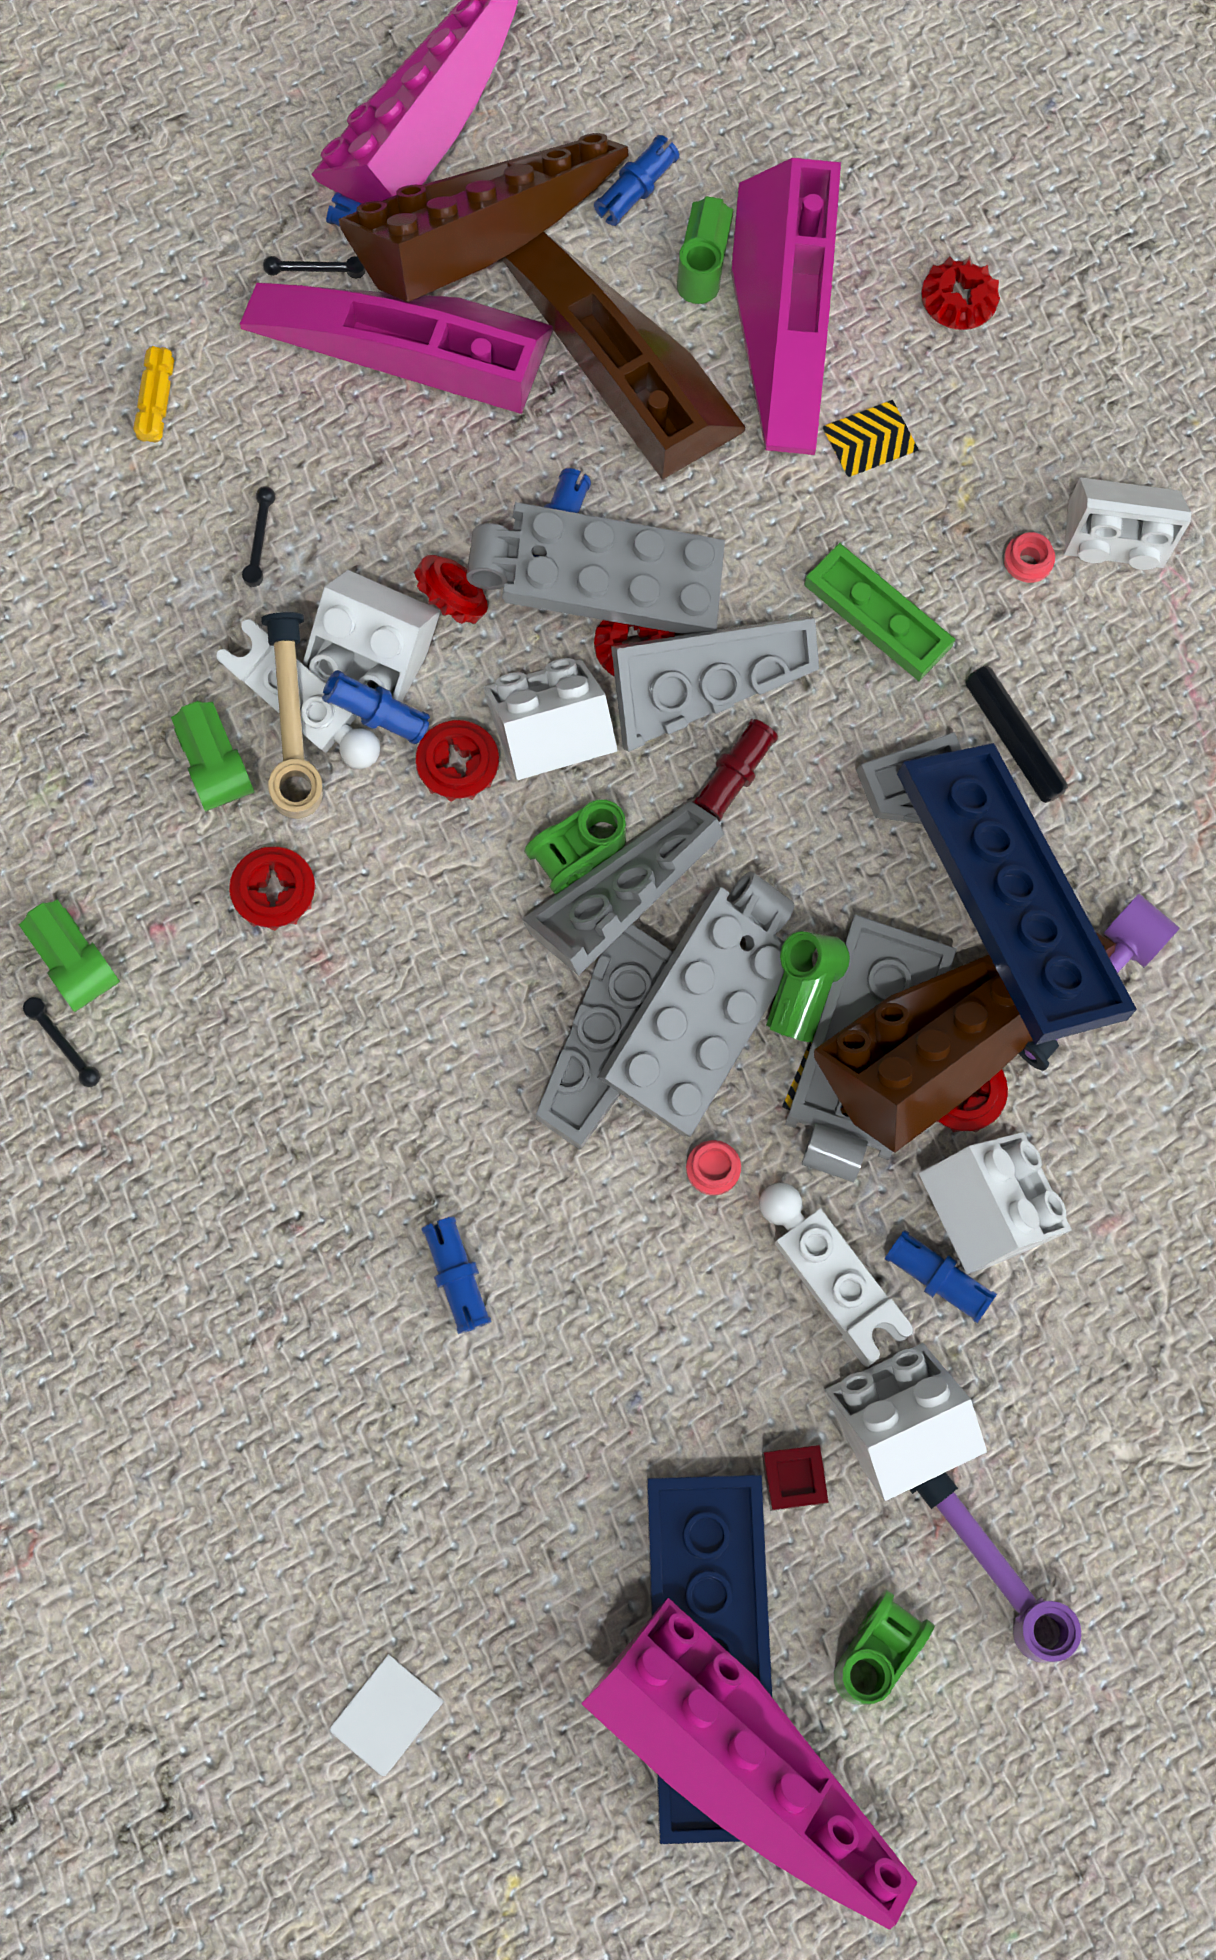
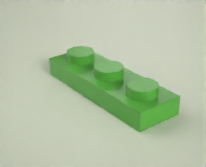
(879, 612)

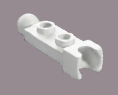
(320, 721)
(833, 1273)

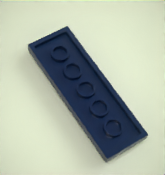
(1016, 893)
(713, 1566)

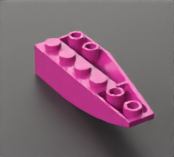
(420, 108)
(785, 293)
(426, 340)
(744, 1763)

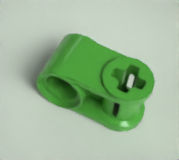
(570, 851)
(883, 1648)

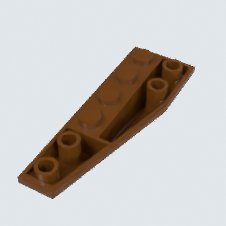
(474, 218)
(629, 359)
(925, 1051)

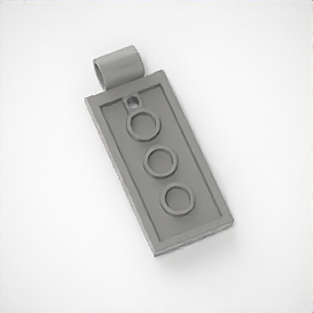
(601, 569)
(879, 965)
(703, 1005)

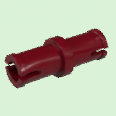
(736, 768)

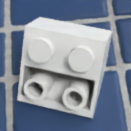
(1124, 523)
(370, 634)
(550, 717)
(995, 1201)
(906, 1420)

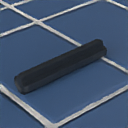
(1016, 734)

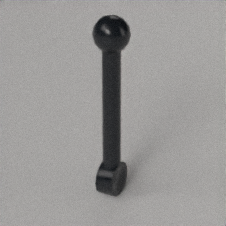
(352, 266)
(252, 573)
(36, 1010)

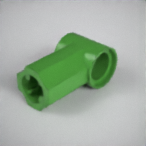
(704, 250)
(214, 765)
(73, 963)
(806, 987)

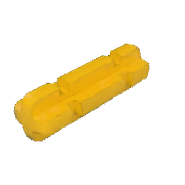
(153, 394)

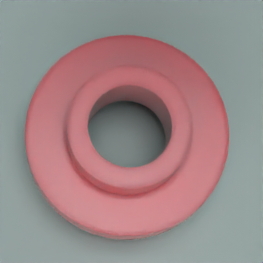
(1033, 545)

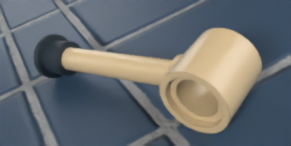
(284, 635)

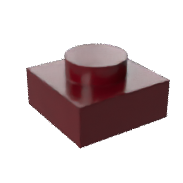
(795, 1478)

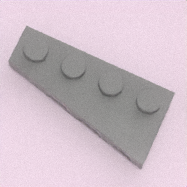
(697, 674)
(608, 899)
(620, 983)

